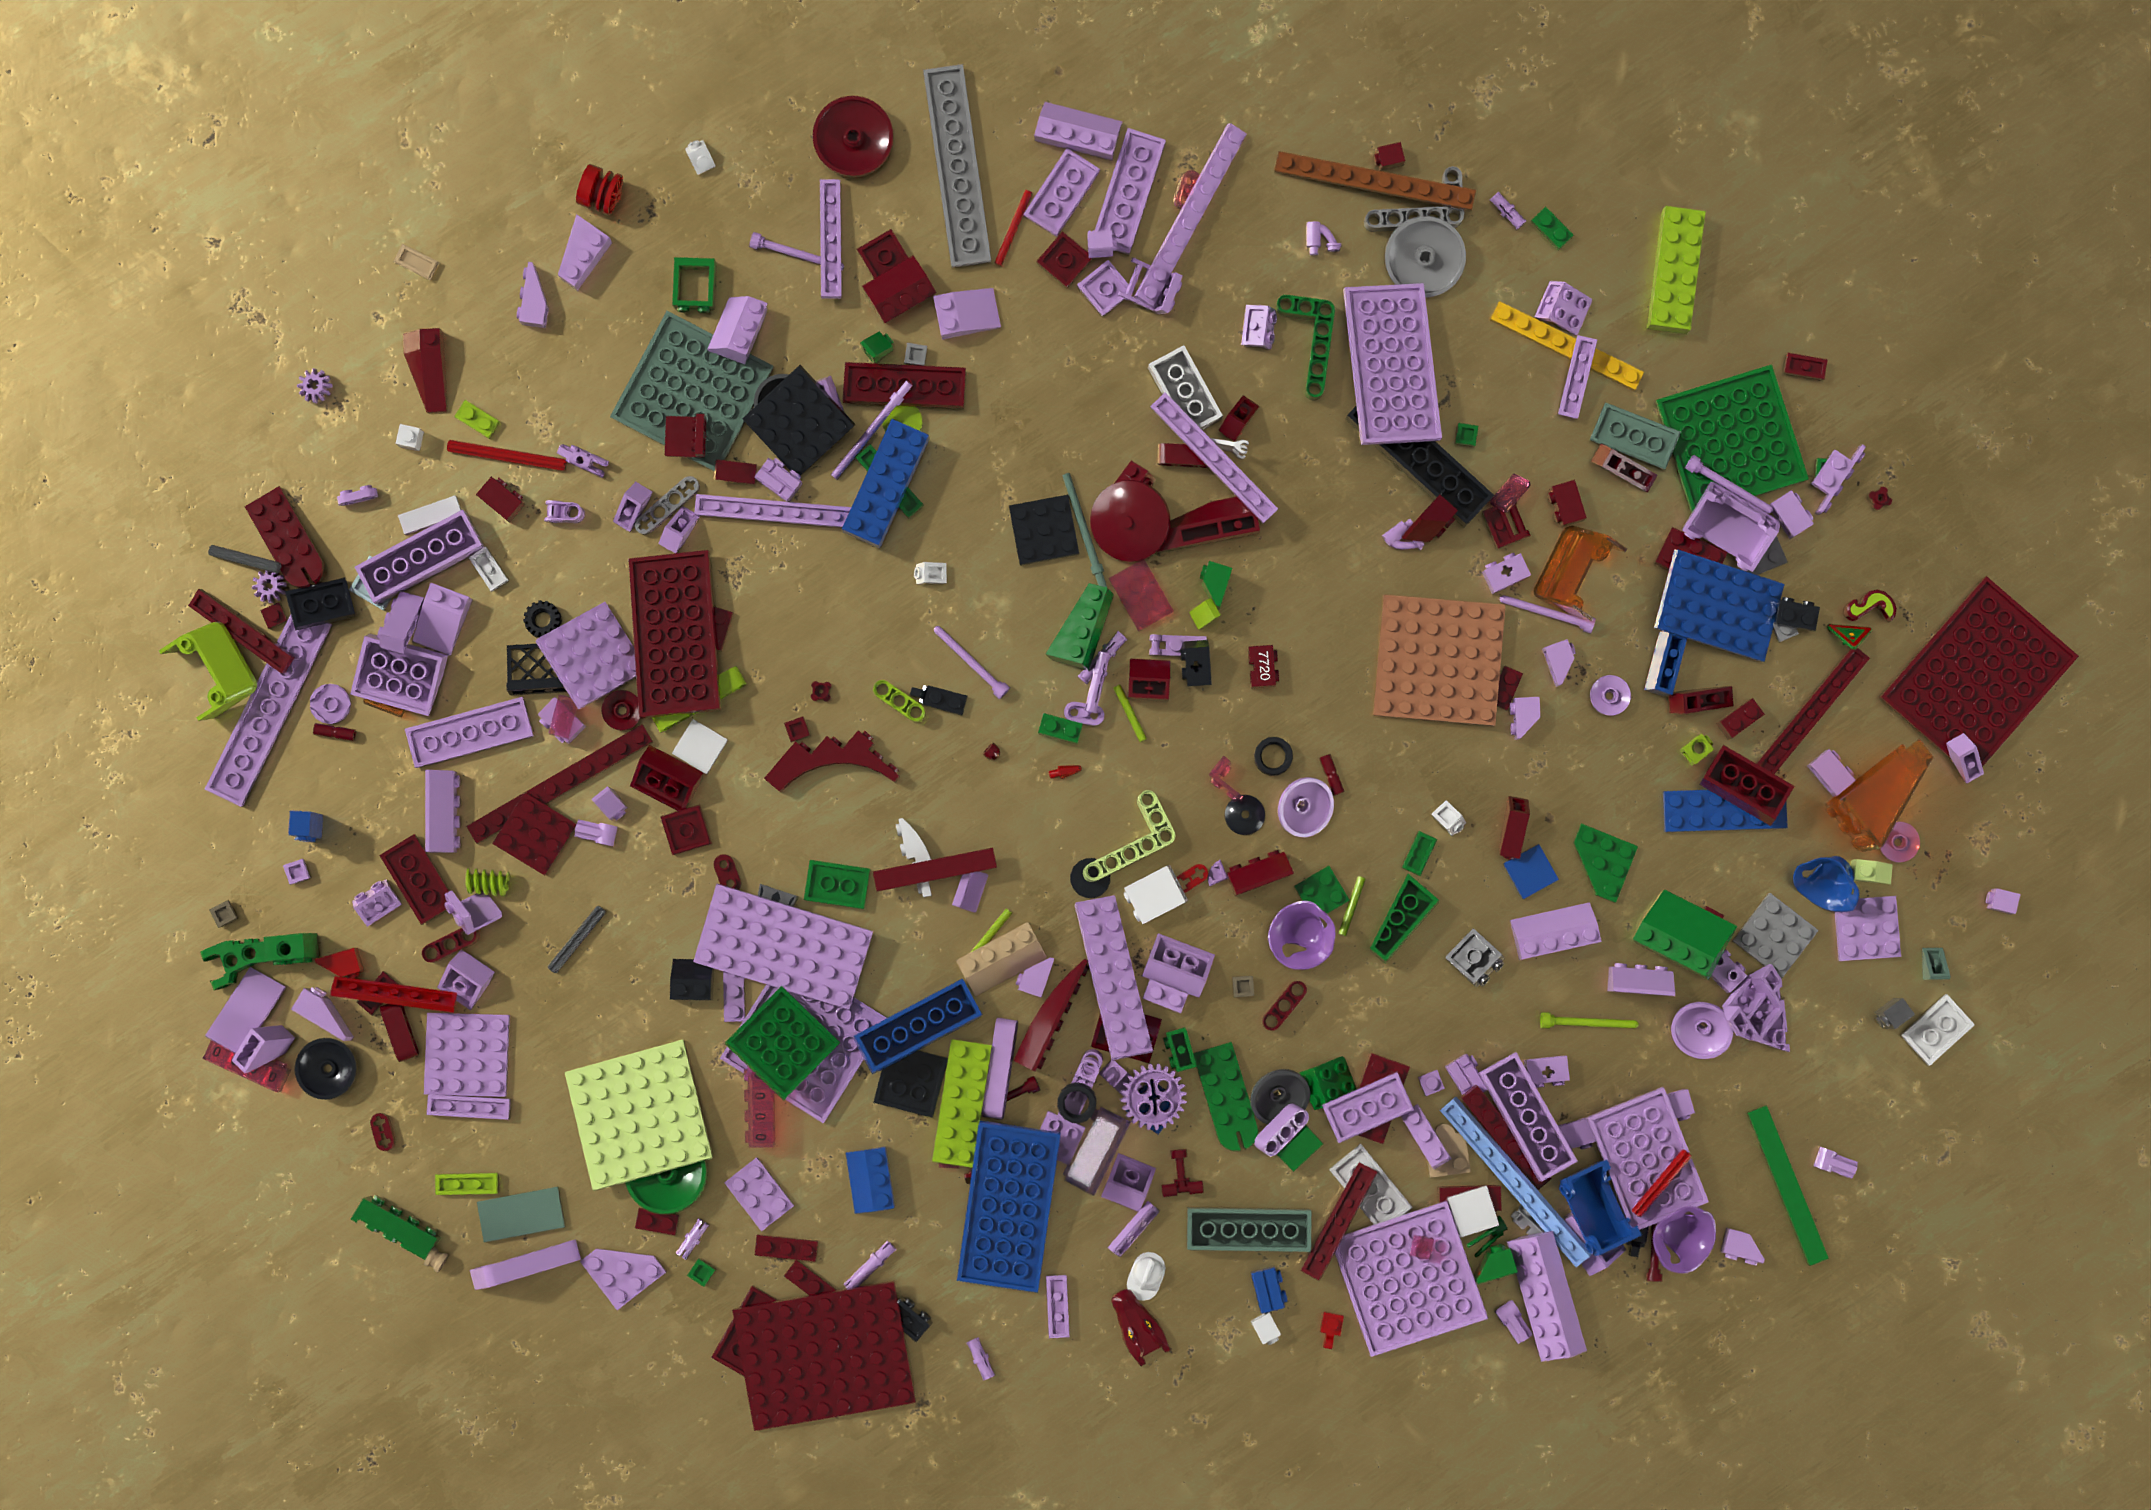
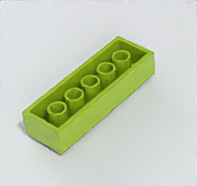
(1676, 270)
(961, 1103)

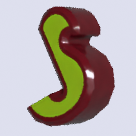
(1872, 599)

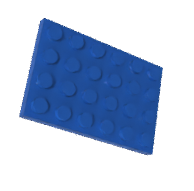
(1719, 605)

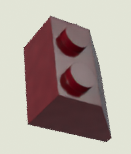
(1432, 521)

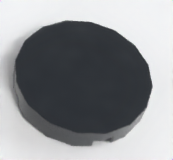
(1082, 886)

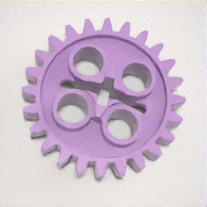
(1135, 1099)

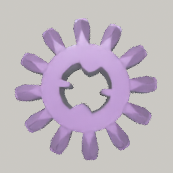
(309, 392)
(267, 593)

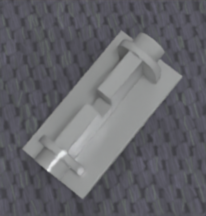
(1523, 1219)

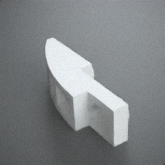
(914, 848)

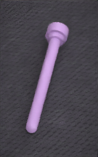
(758, 241)
(1696, 465)
(1584, 624)
(999, 688)

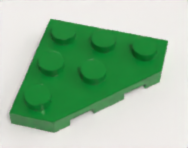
(1604, 860)

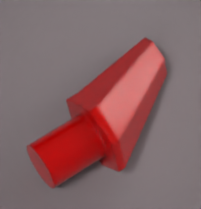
(1065, 771)

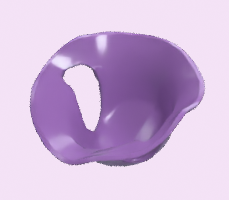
(1301, 926)
(1688, 1236)

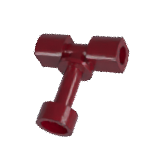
(1181, 1184)

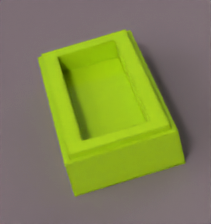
(1204, 613)

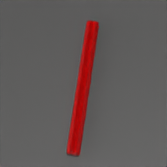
(506, 455)

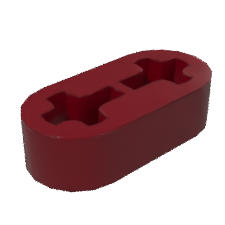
(377, 1133)

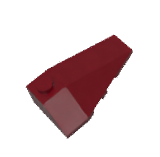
(426, 361)

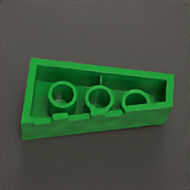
(1082, 629)
(1405, 915)

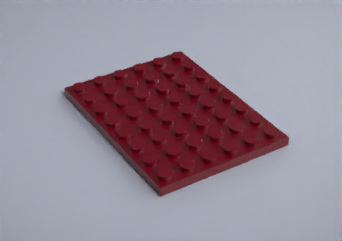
(1979, 673)
(824, 1355)

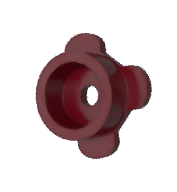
(1874, 496)
(820, 686)

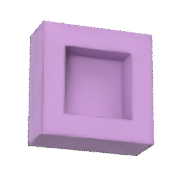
(296, 871)
(1431, 1083)

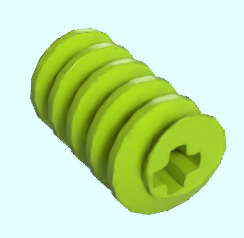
(487, 882)

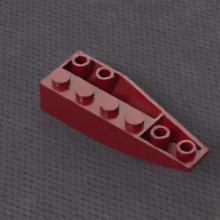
(1211, 523)
(1048, 1020)

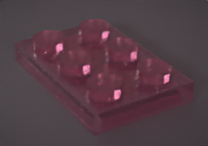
(1141, 595)

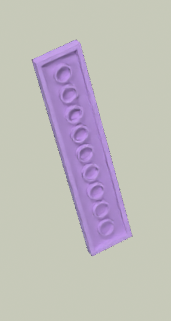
(265, 715)

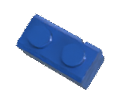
(1268, 1289)

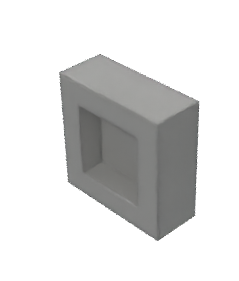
(915, 354)
(1784, 632)

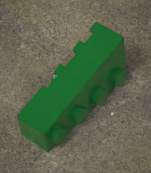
(396, 1226)

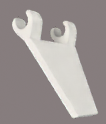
(1234, 447)

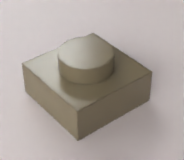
(223, 914)
(1243, 986)

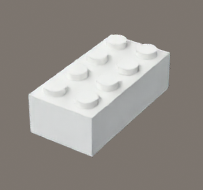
(1184, 385)

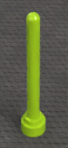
(1548, 1020)

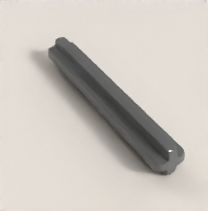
(244, 558)
(576, 939)

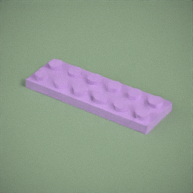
(1130, 187)
(469, 732)

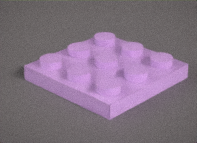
(1869, 930)

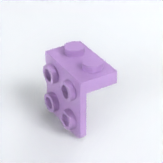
(473, 911)

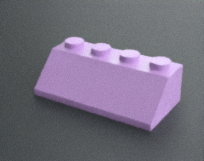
(1077, 131)
(441, 811)
(1555, 931)

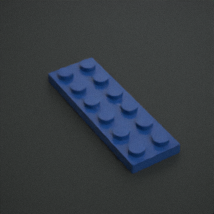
(1709, 812)

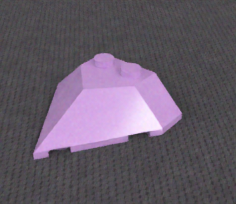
(1757, 1009)

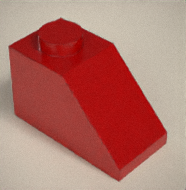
(343, 963)

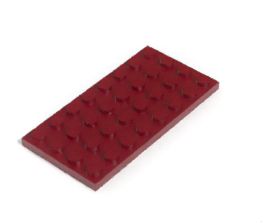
(674, 634)

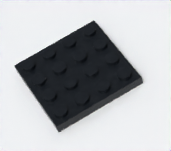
(798, 421)

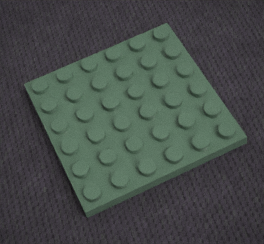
(687, 380)

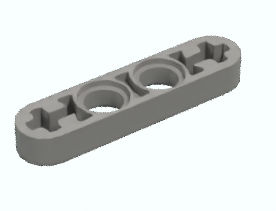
(665, 503)

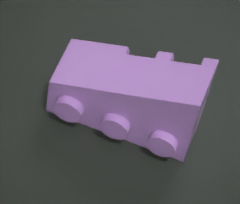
(582, 252)

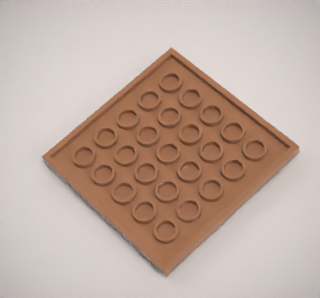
(1439, 660)

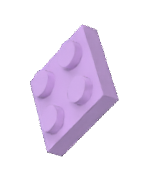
(1103, 288)

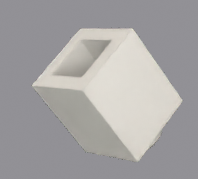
(409, 437)
(1266, 1328)

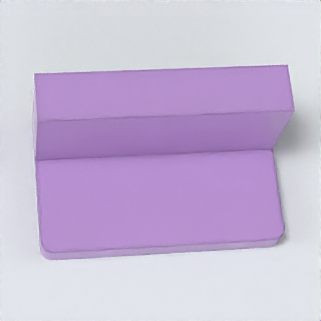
(970, 891)

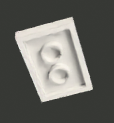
(1937, 1029)

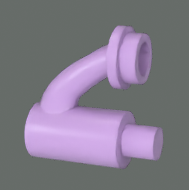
(1314, 232)
(1394, 535)

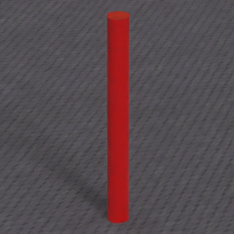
(1013, 228)

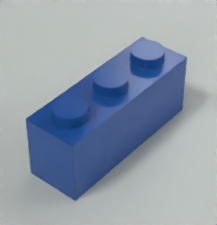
(1665, 664)
(305, 825)

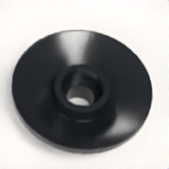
(1242, 825)

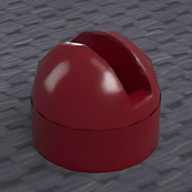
(992, 751)

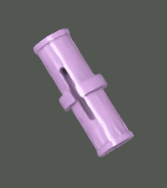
(1507, 210)
(692, 1238)
(980, 1358)

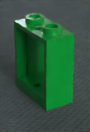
(694, 264)

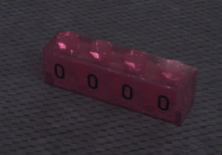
(270, 1075)
(760, 1111)

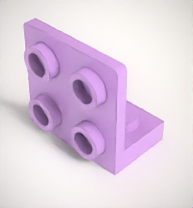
(1564, 306)

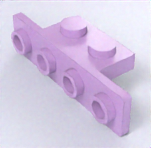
(1833, 474)

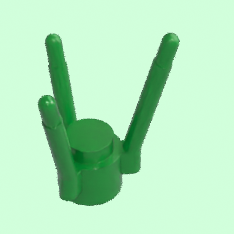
(1497, 1231)

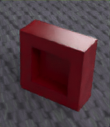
(274, 615)
(797, 729)

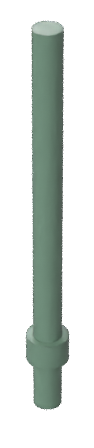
(1096, 568)

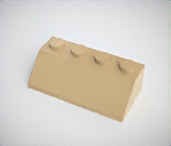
(1001, 959)

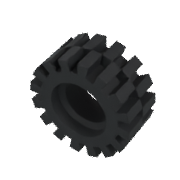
(534, 610)

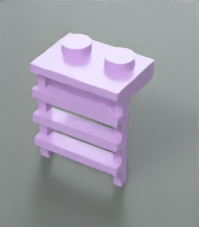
(1166, 298)

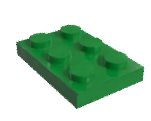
(837, 884)

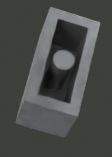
(1893, 1013)

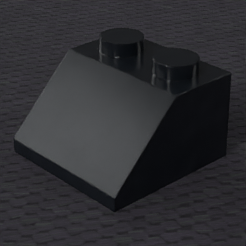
(691, 980)

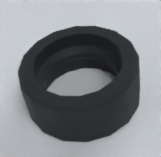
(1288, 756)
(1073, 1118)

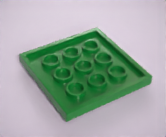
(782, 1043)

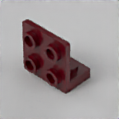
(685, 436)

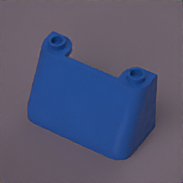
(1597, 1209)

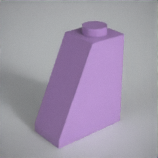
(262, 1046)

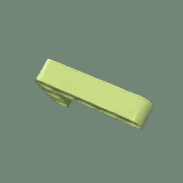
(1136, 846)

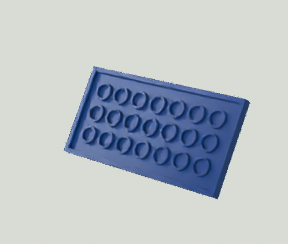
(1008, 1206)

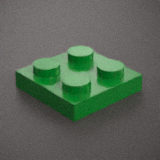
(1322, 890)

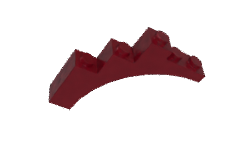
(856, 752)

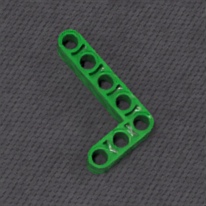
(1317, 339)

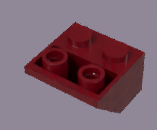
(1149, 679)

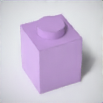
(2002, 901)

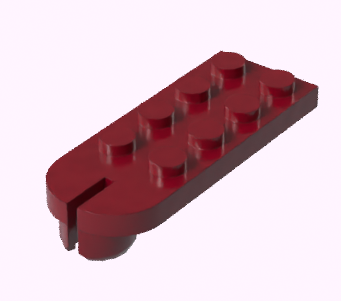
(286, 538)

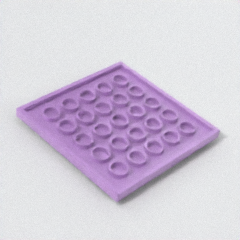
(830, 1078)
(1408, 1296)

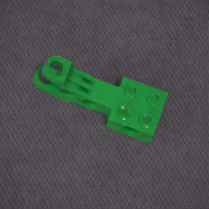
(275, 949)

